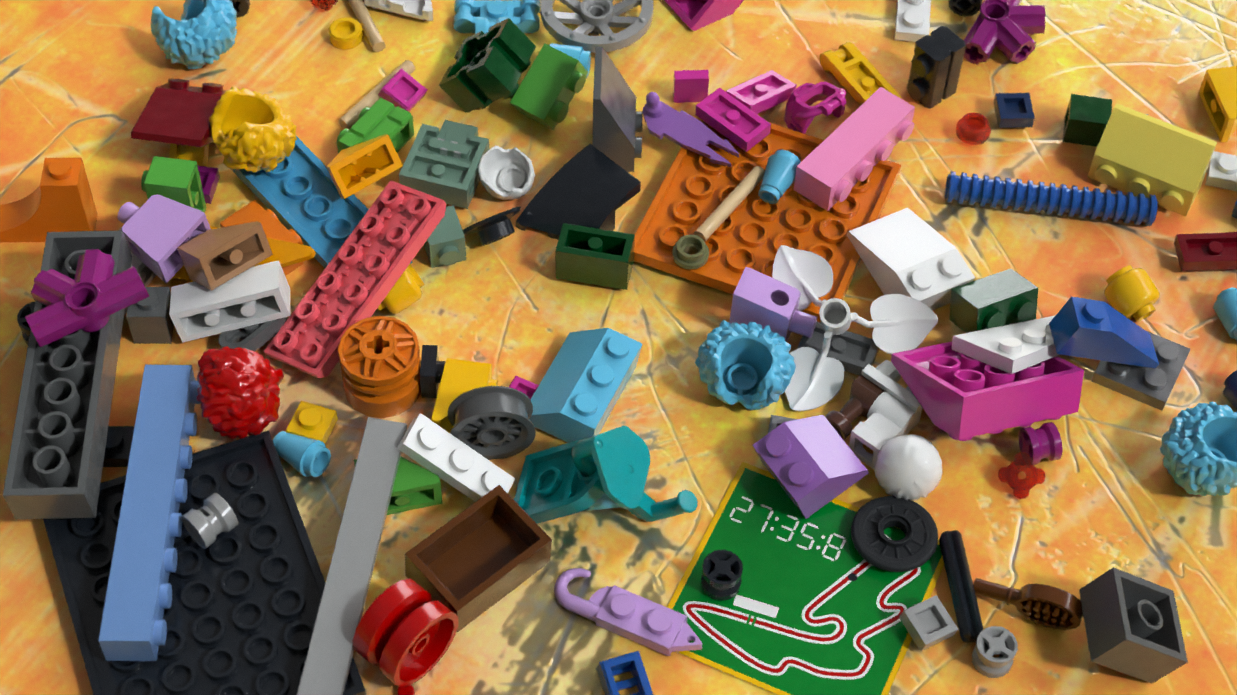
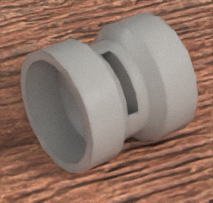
(209, 520)

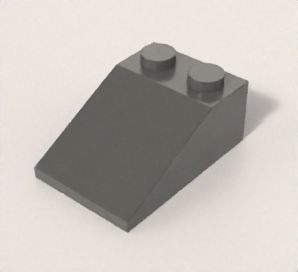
(615, 114)

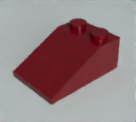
(179, 114)

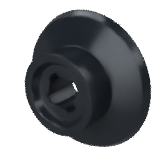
(494, 227)

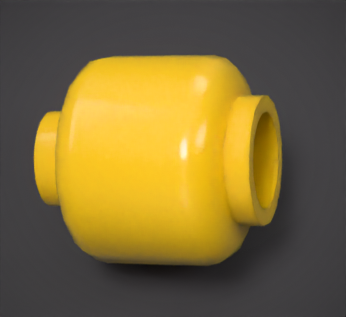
(404, 292)
(1132, 293)

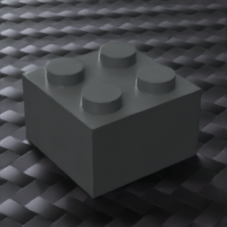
(1132, 625)

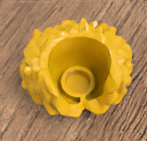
(251, 130)

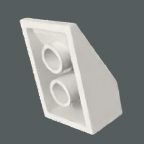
(910, 258)

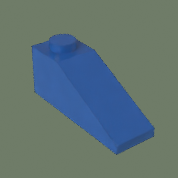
(1101, 333)

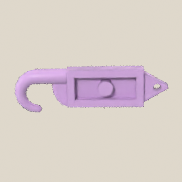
(629, 615)

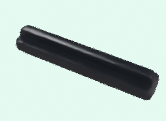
(961, 585)

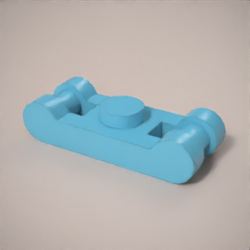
(522, 12)

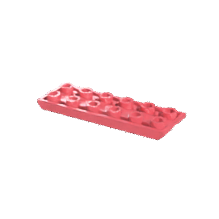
(357, 278)

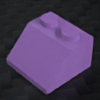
(809, 462)

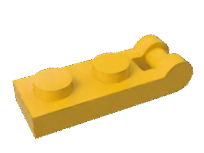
(856, 72)

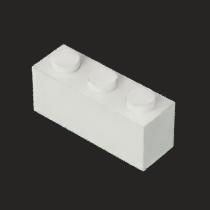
(243, 301)

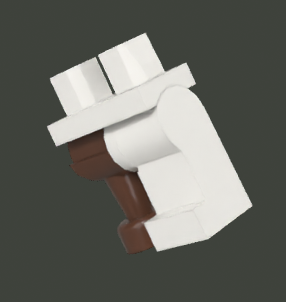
(886, 404)

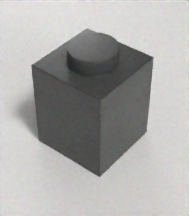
(150, 318)

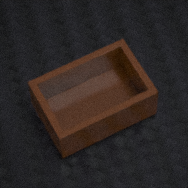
(479, 556)

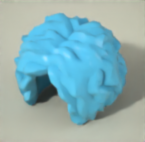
(200, 36)
(745, 364)
(1202, 449)

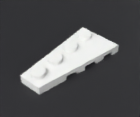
(1009, 346)

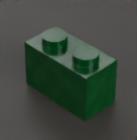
(594, 256)
(993, 302)

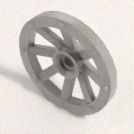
(597, 18)

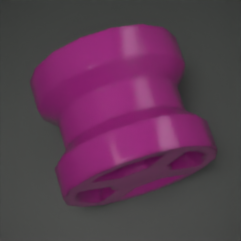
(1041, 442)

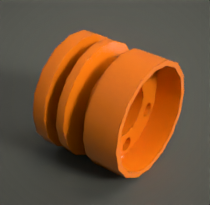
(380, 366)

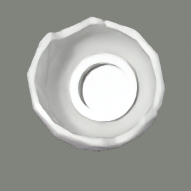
(506, 173)

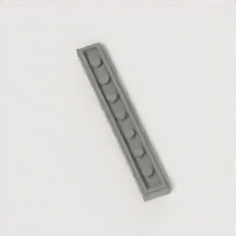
(353, 559)

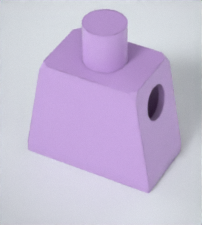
(158, 230)
(770, 303)

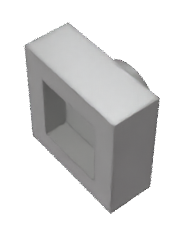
(928, 623)

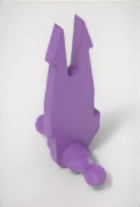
(684, 130)

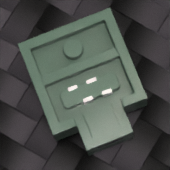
(445, 162)

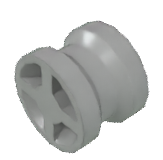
(990, 642)

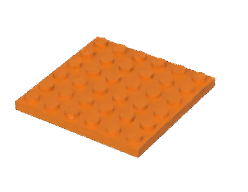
(755, 227)

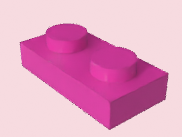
(763, 91)
(733, 119)

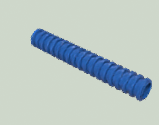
(1051, 198)

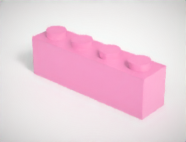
(854, 149)

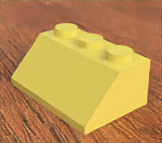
(1151, 158)

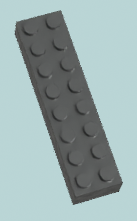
(66, 400)

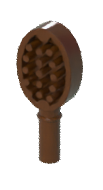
(1037, 603)

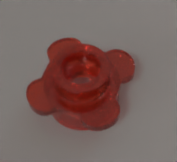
(1021, 486)

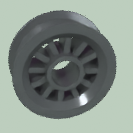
(493, 421)

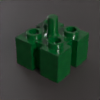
(488, 66)

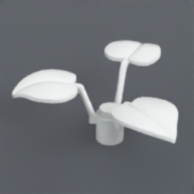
(897, 321)

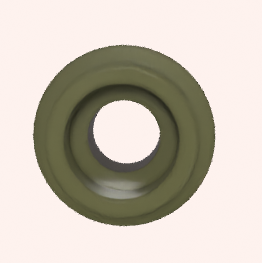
(690, 245)

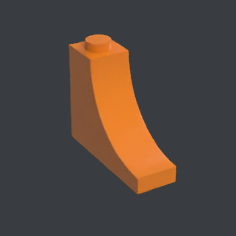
(57, 205)

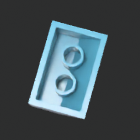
(584, 383)

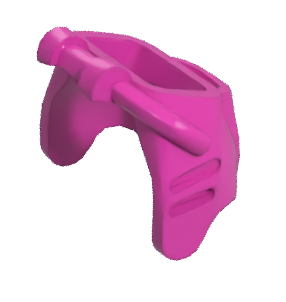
(800, 113)

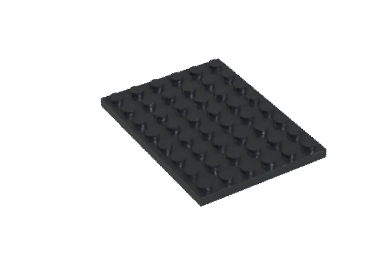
(236, 608)

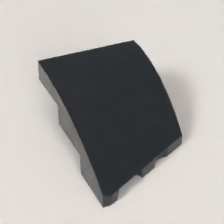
(580, 194)

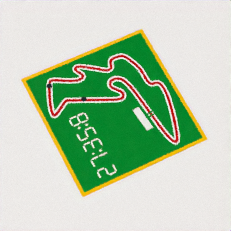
(807, 601)

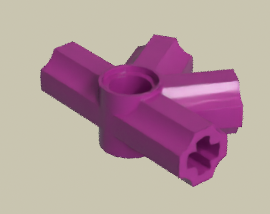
(1007, 27)
(82, 301)

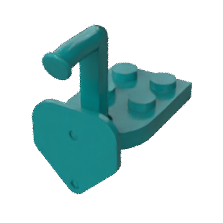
(581, 471)

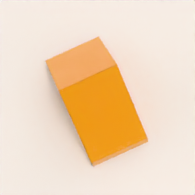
(363, 165)

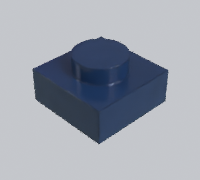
(1013, 110)

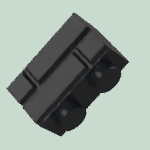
(936, 67)

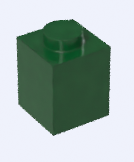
(1086, 119)

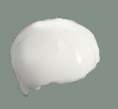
(908, 467)

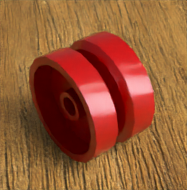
(405, 632)

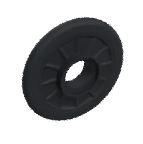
(892, 555)

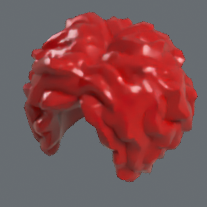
(238, 391)

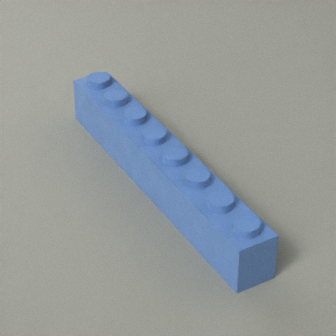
(150, 515)

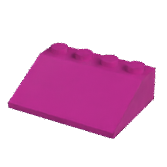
(978, 399)

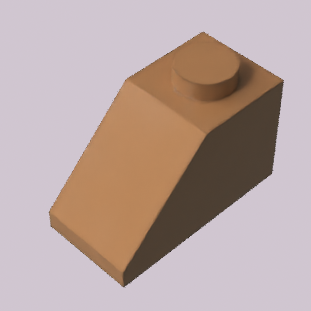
(224, 253)

